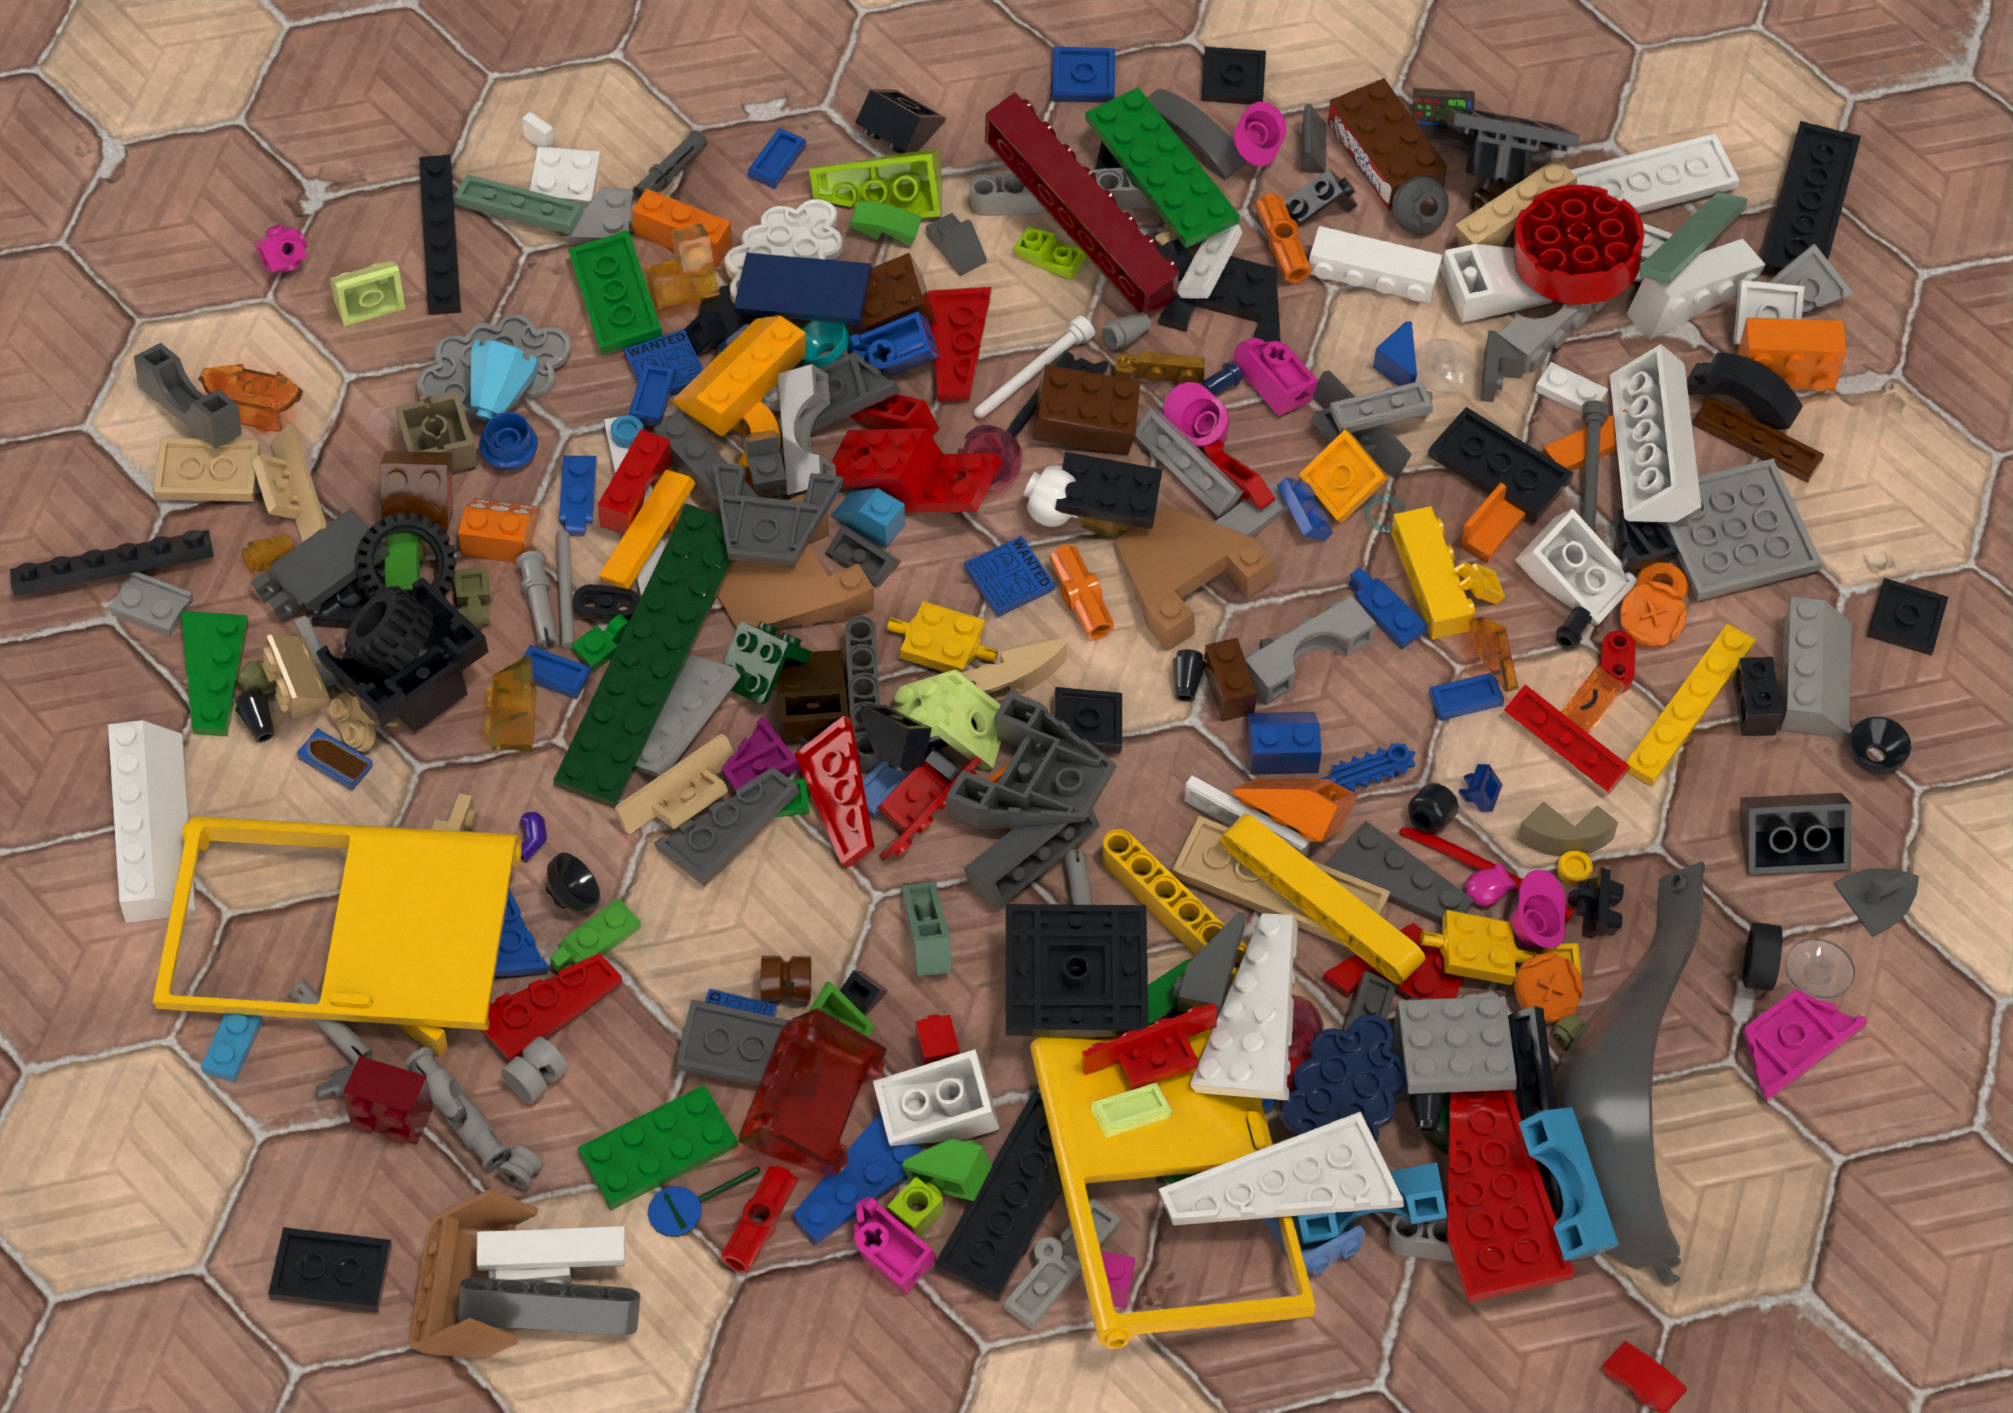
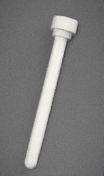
(1078, 332)

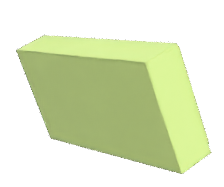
(1131, 1109)

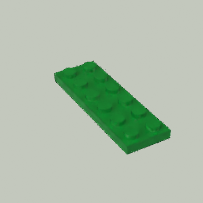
(1162, 167)

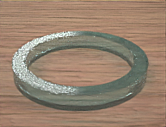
(1382, 499)

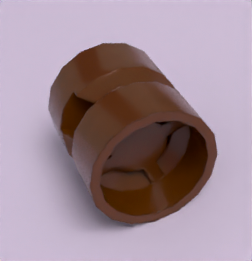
(785, 978)

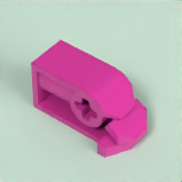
(1275, 374)
(901, 1256)

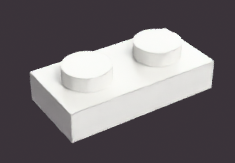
(1568, 388)

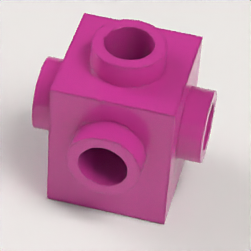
(271, 246)

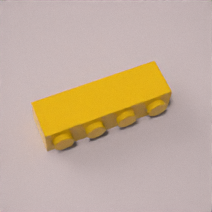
(1431, 572)

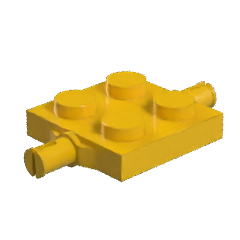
(942, 638)
(1477, 947)

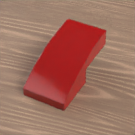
(1646, 1377)

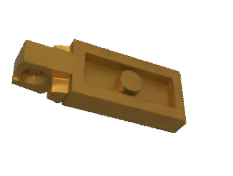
(1160, 367)

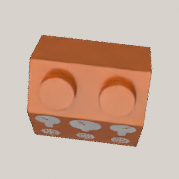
(497, 529)

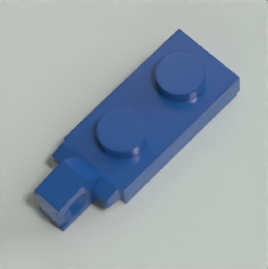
(1387, 609)

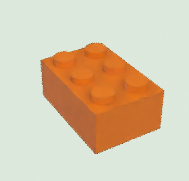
(1797, 350)

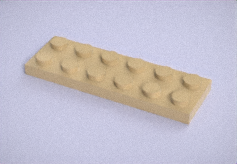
(1212, 868)

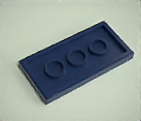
(803, 288)

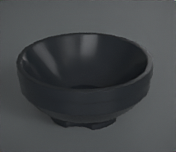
(1883, 735)
(571, 883)

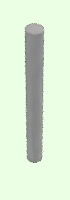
(565, 588)

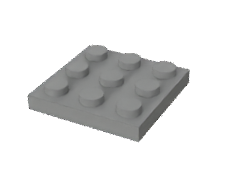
(1456, 1045)

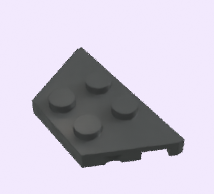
(852, 388)

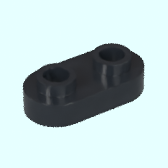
(607, 601)

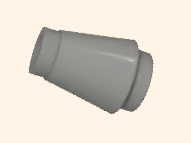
(1125, 330)

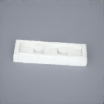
(1209, 263)

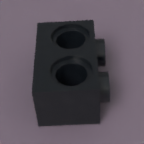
(1757, 696)

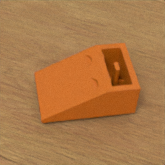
(1309, 805)

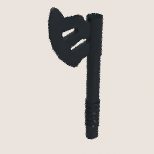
(1066, 360)

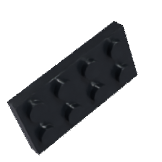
(1493, 456)

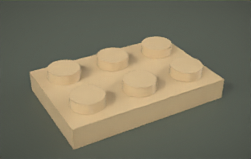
(200, 473)

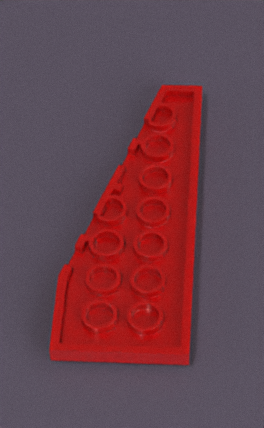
(1497, 1201)

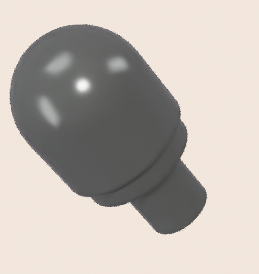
(336, 1084)

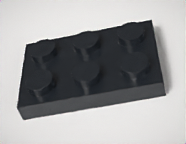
(1110, 490)
(330, 1269)

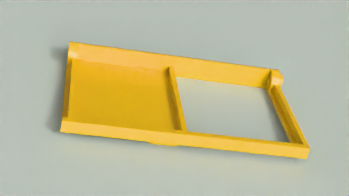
(409, 928)
(1196, 1138)

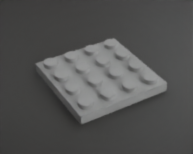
(1742, 533)

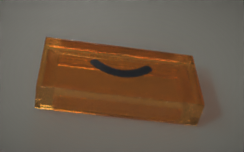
(1593, 699)

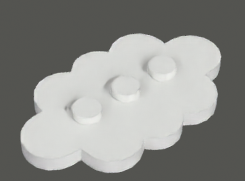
(788, 232)

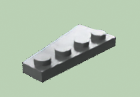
(718, 836)
(1386, 864)

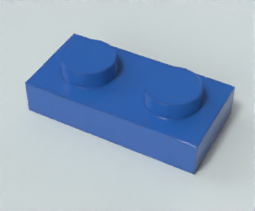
(1304, 508)

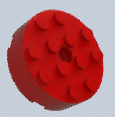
(1578, 244)

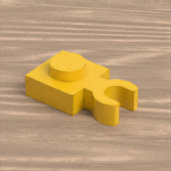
(1481, 581)

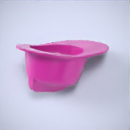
(1260, 133)
(1197, 414)
(1540, 911)

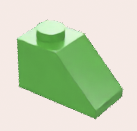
(952, 1167)

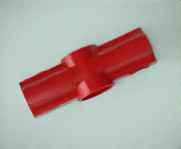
(751, 1236)

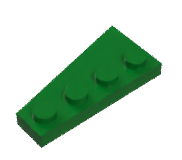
(213, 665)

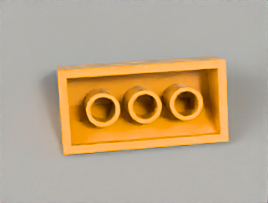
(743, 373)

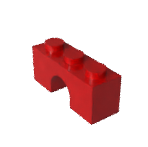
(626, 492)

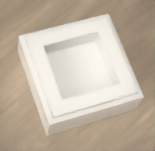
(538, 131)

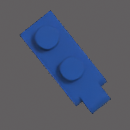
(578, 492)

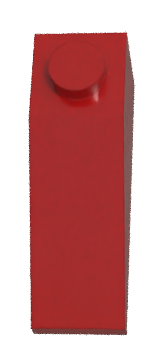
(898, 413)

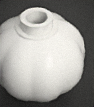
(1043, 493)

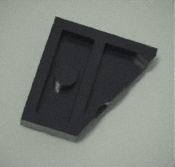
(1642, 543)

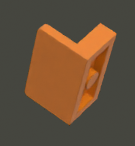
(1491, 525)

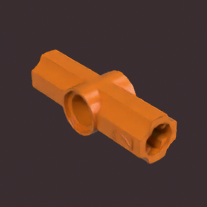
(1283, 238)
(1081, 592)

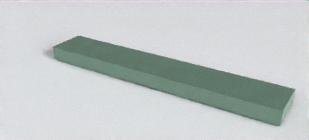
(1693, 237)

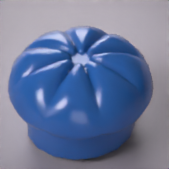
(508, 441)

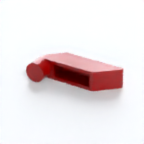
(1250, 482)

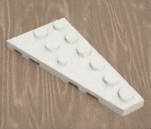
(1255, 1024)
(1306, 1175)

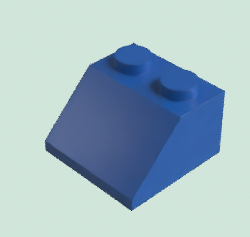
(1284, 742)

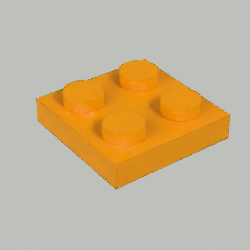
(1343, 476)

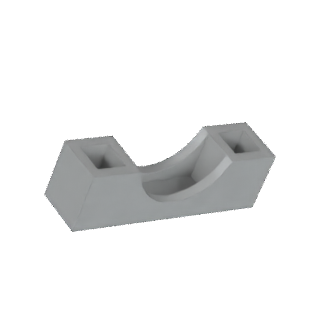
(1538, 336)
(801, 398)
(1341, 628)

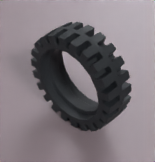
(404, 524)

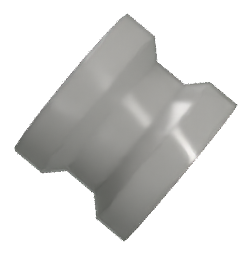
(520, 1167)

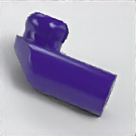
(535, 834)

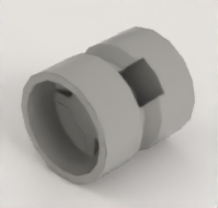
(538, 1066)

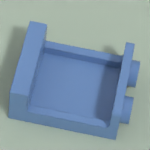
(1320, 1254)

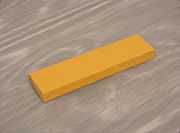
(647, 529)

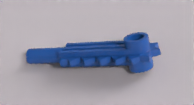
(1372, 767)

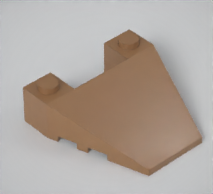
(1181, 557)
(795, 594)

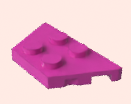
(1795, 1038)

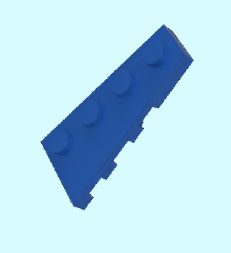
(871, 1172)

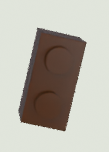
(1229, 679)

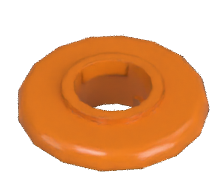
(1664, 573)

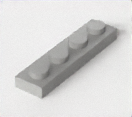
(1187, 462)

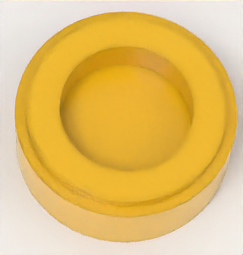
(1574, 867)

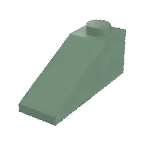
(927, 929)

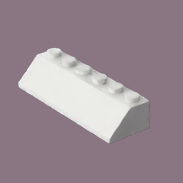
(1655, 438)
(148, 817)

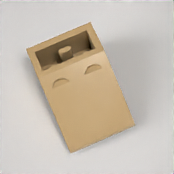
(296, 675)

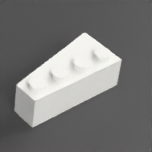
(1699, 287)

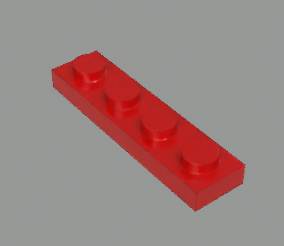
(1567, 738)

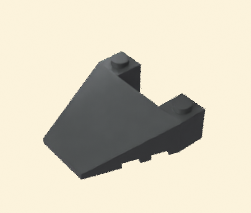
(1047, 780)

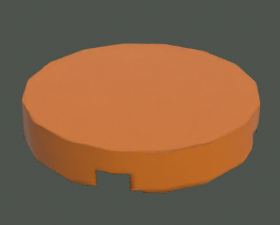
(1653, 614)
(1550, 984)

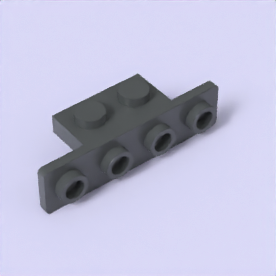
(1376, 440)

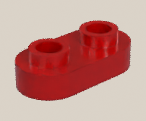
(1619, 658)

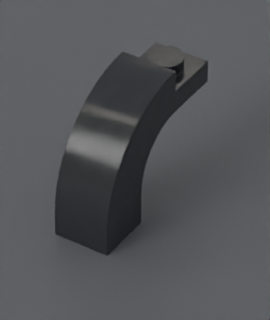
(1751, 384)

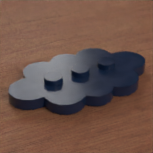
(1345, 1077)

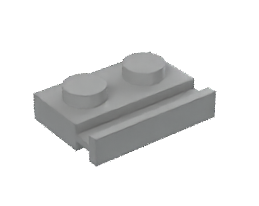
(151, 603)

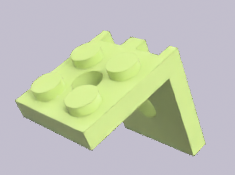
(948, 706)

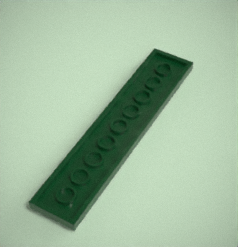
(647, 659)

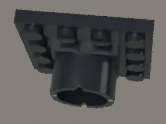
(1503, 143)
(1075, 970)

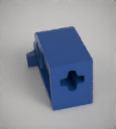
(907, 340)

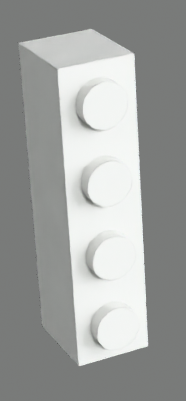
(1375, 264)

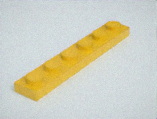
(1689, 704)

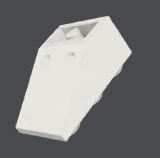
(1486, 282)

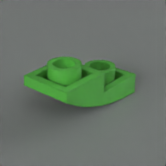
(880, 218)
(403, 563)

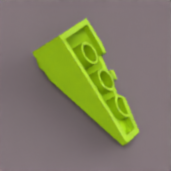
(899, 180)

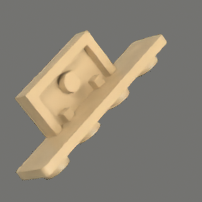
(288, 484)
(680, 790)

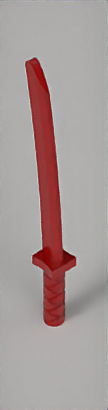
(1463, 856)

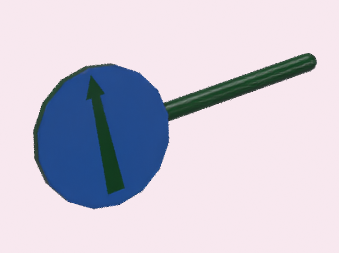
(678, 1210)

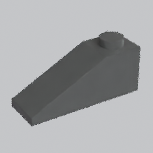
(1211, 969)

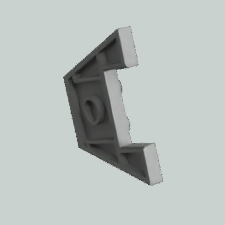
(767, 527)

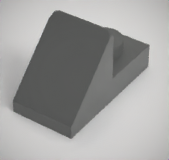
(957, 243)
(1499, 362)
(764, 460)

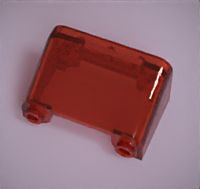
(811, 1092)

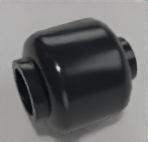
(1433, 808)

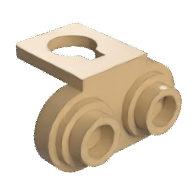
(353, 722)

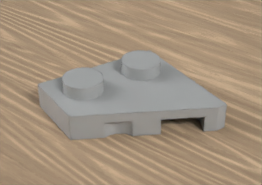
(604, 216)

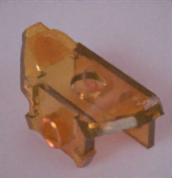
(271, 392)

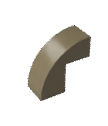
(1554, 835)

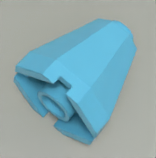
(498, 377)

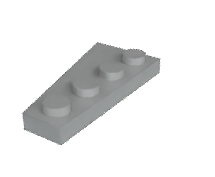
(689, 706)

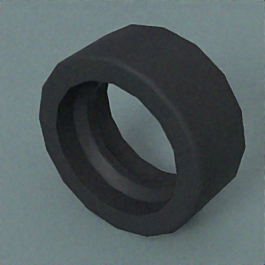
(1762, 956)

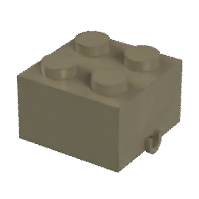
(438, 428)

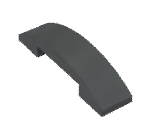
(1199, 131)

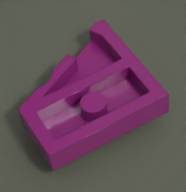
(758, 755)

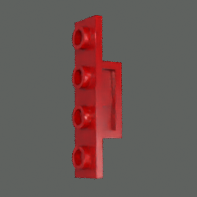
(914, 801)
(1154, 1051)

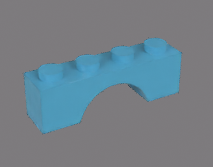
(1558, 1143)
(1421, 1196)

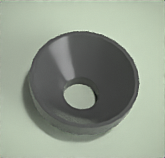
(1408, 200)

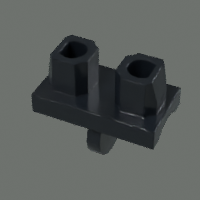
(1593, 903)

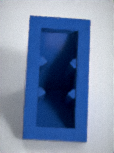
(1396, 356)

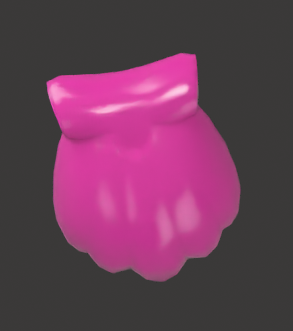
(1489, 885)

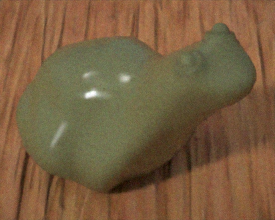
(254, 678)

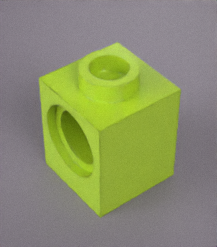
(917, 1193)

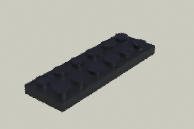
(1811, 194)
(1008, 1208)

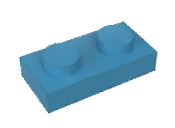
(231, 1046)

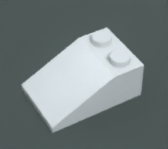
(1576, 566)
(937, 1102)

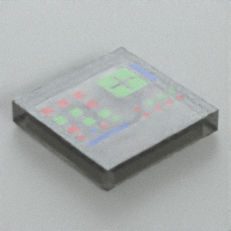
(1423, 112)

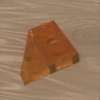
(1493, 648)

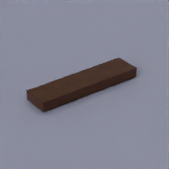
(1758, 439)

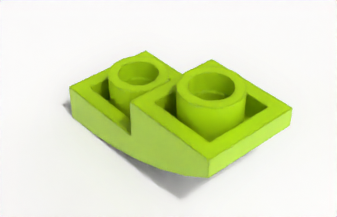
(1045, 252)

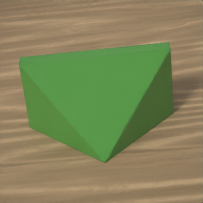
(838, 1006)

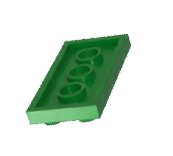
(615, 292)
(657, 1147)

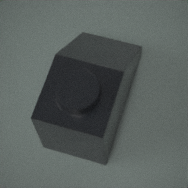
(896, 736)

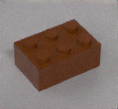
(1086, 410)

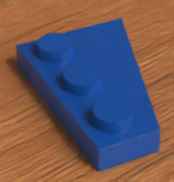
(517, 946)

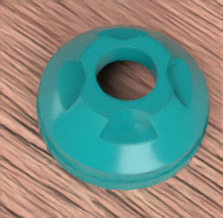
(821, 337)

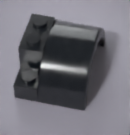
(430, 681)

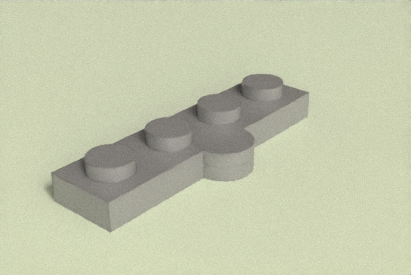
(1055, 1269)

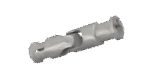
(450, 1098)

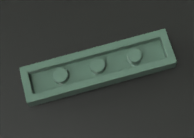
(518, 204)

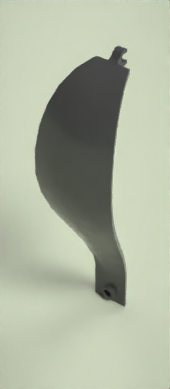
(1610, 1081)

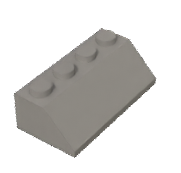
(1816, 669)

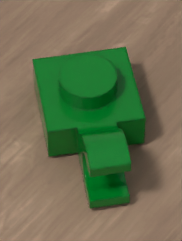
(598, 646)

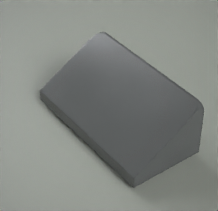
(1313, 141)
(853, 548)

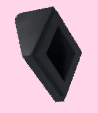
(1178, 254)
(706, 332)
(862, 991)

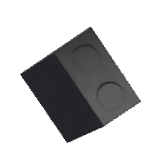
(898, 120)

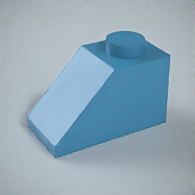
(872, 515)

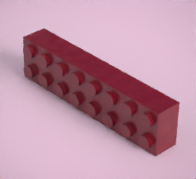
(1081, 205)

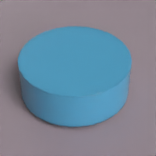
(624, 430)

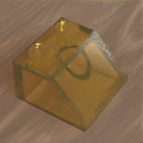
(512, 707)

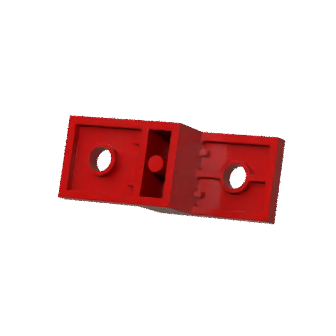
(915, 470)

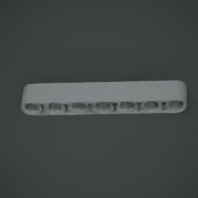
(1008, 196)

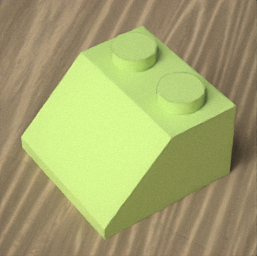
(368, 292)

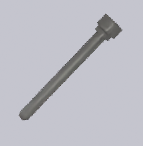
(1594, 415)

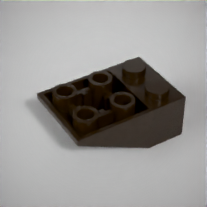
(811, 695)

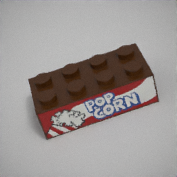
(1383, 139)

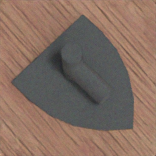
(1879, 896)

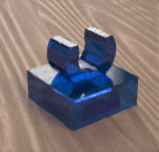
(1483, 788)

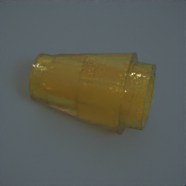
(262, 553)

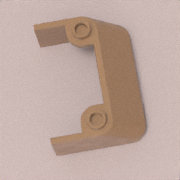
(451, 1257)

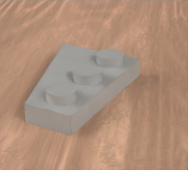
(1817, 275)

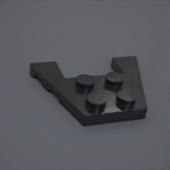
(1242, 291)

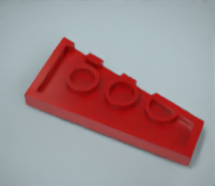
(958, 337)
(837, 787)
(548, 1004)

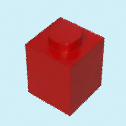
(936, 1038)

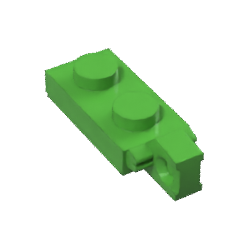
(596, 936)

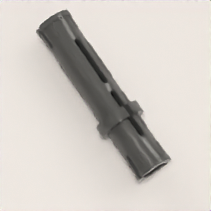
(661, 174)

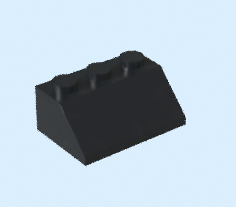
(1796, 833)

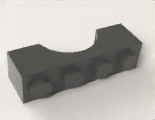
(165, 380)
(695, 456)

